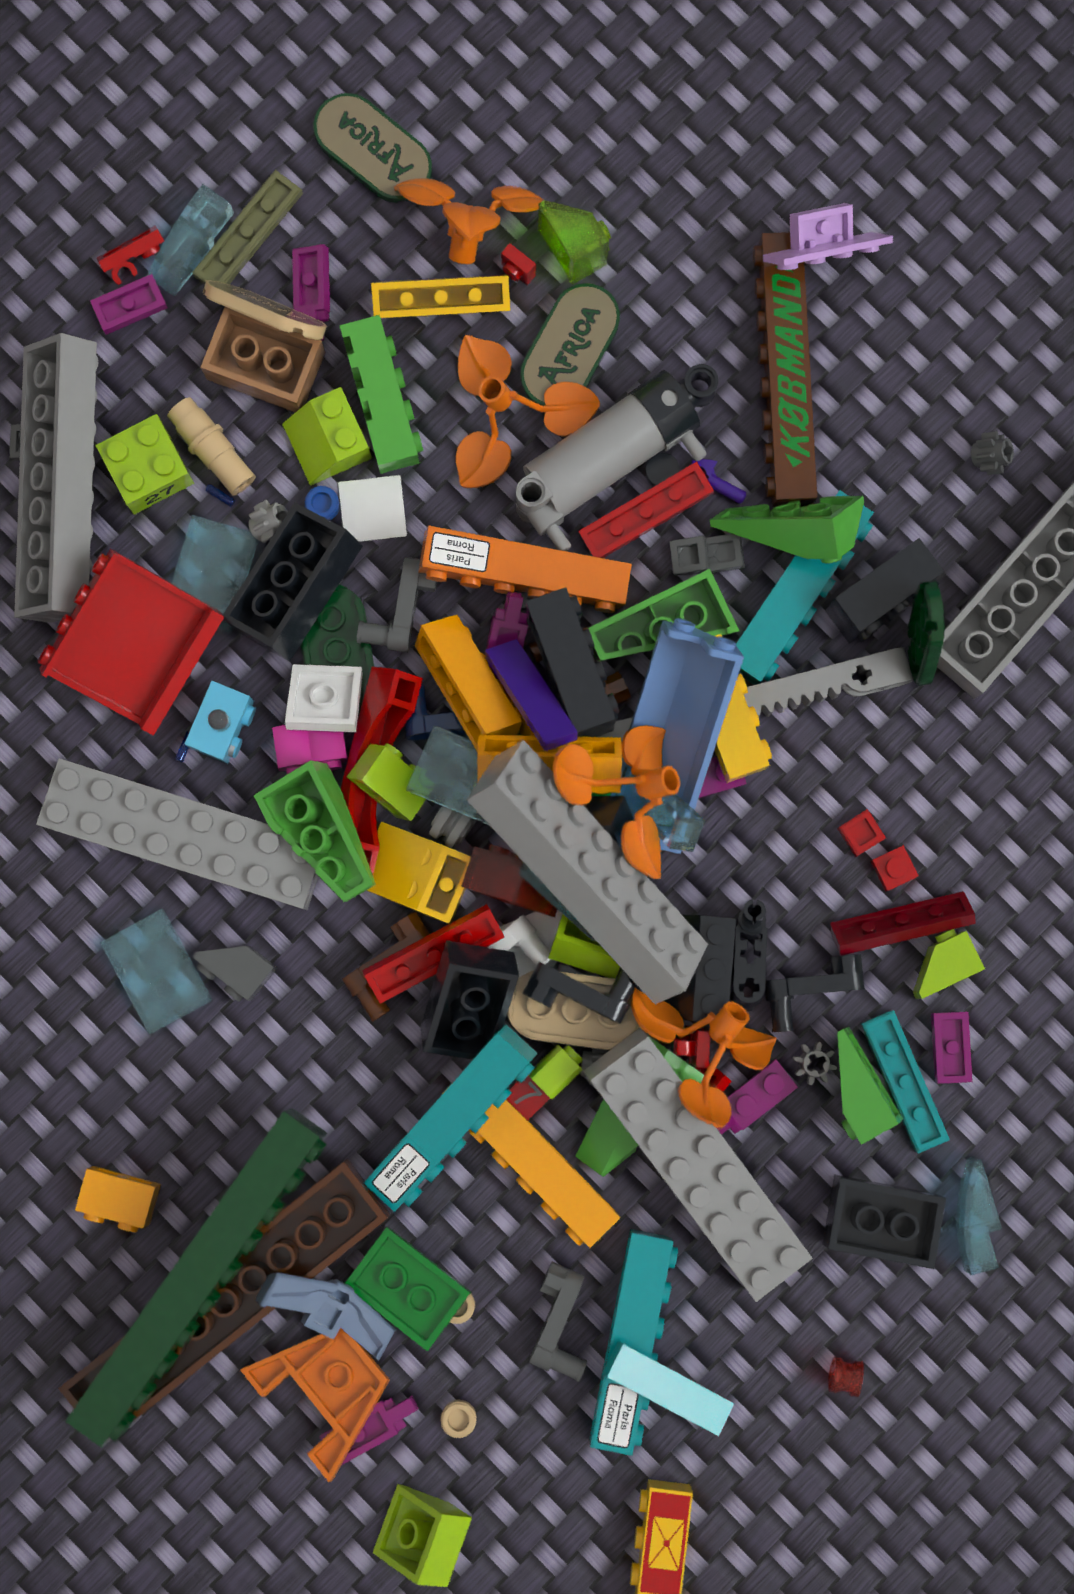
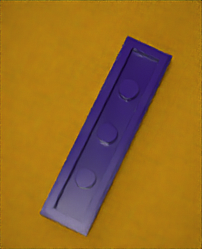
(531, 695)

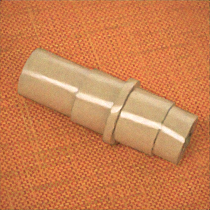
(210, 445)

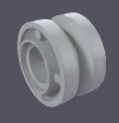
(451, 825)

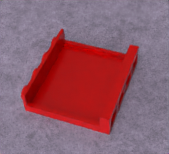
(130, 640)

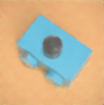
(220, 722)

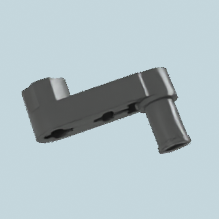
(399, 633)
(564, 1287)

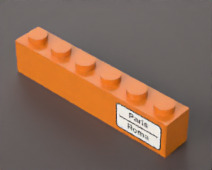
(523, 568)

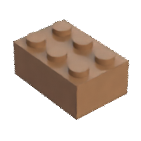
(262, 360)

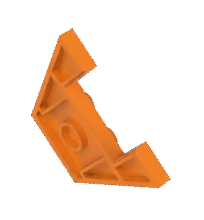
(337, 1380)

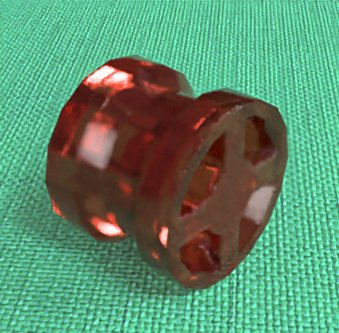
(846, 1376)

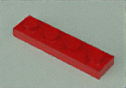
(646, 511)
(423, 957)

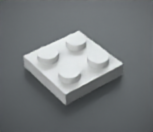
(324, 698)

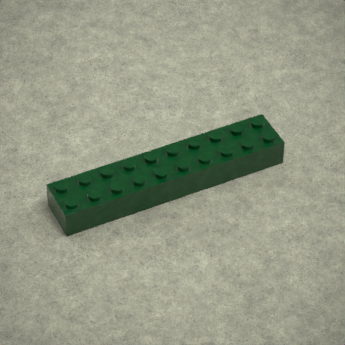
(193, 1282)

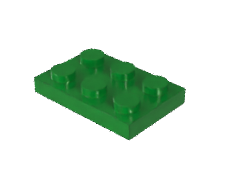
(408, 1288)

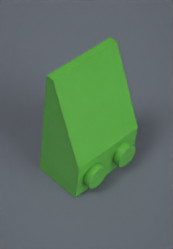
(864, 1098)

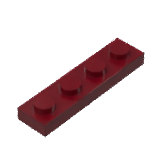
(902, 923)

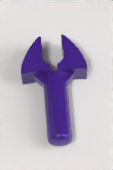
(718, 484)

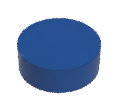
(323, 502)

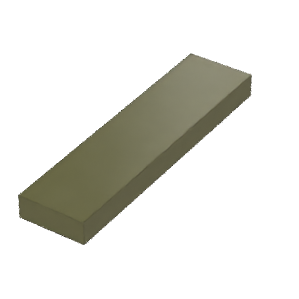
(249, 230)

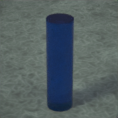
(220, 495)
(182, 750)

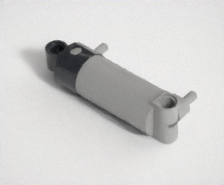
(611, 446)

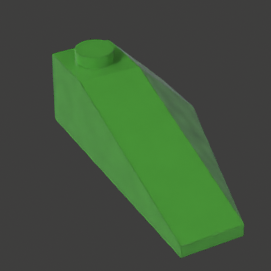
(810, 531)
(316, 822)
(607, 1139)

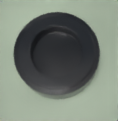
(661, 468)

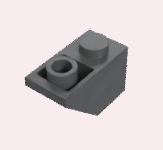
(239, 967)

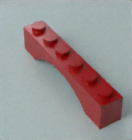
(384, 711)

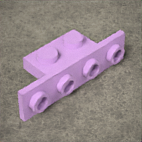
(824, 234)

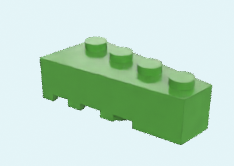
(380, 394)
(638, 627)

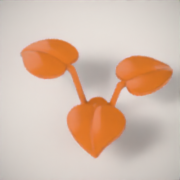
(464, 221)
(481, 372)
(644, 754)
(726, 1028)

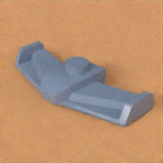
(328, 1308)

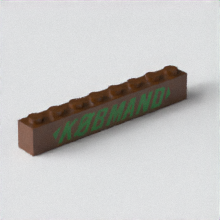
(786, 376)

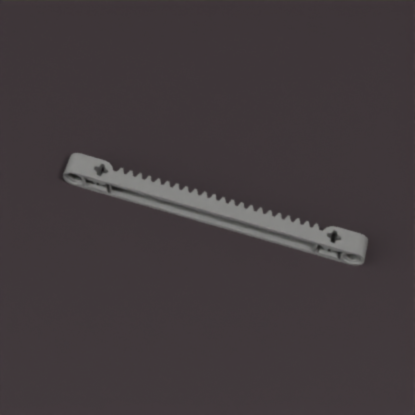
(881, 669)

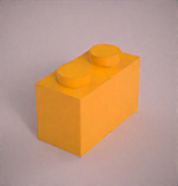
(117, 1198)

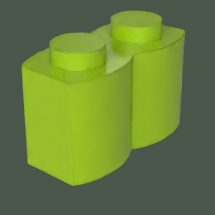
(556, 1070)

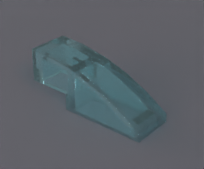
(190, 239)
(675, 819)
(976, 1219)

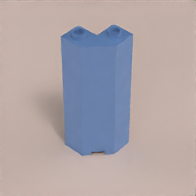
(688, 697)

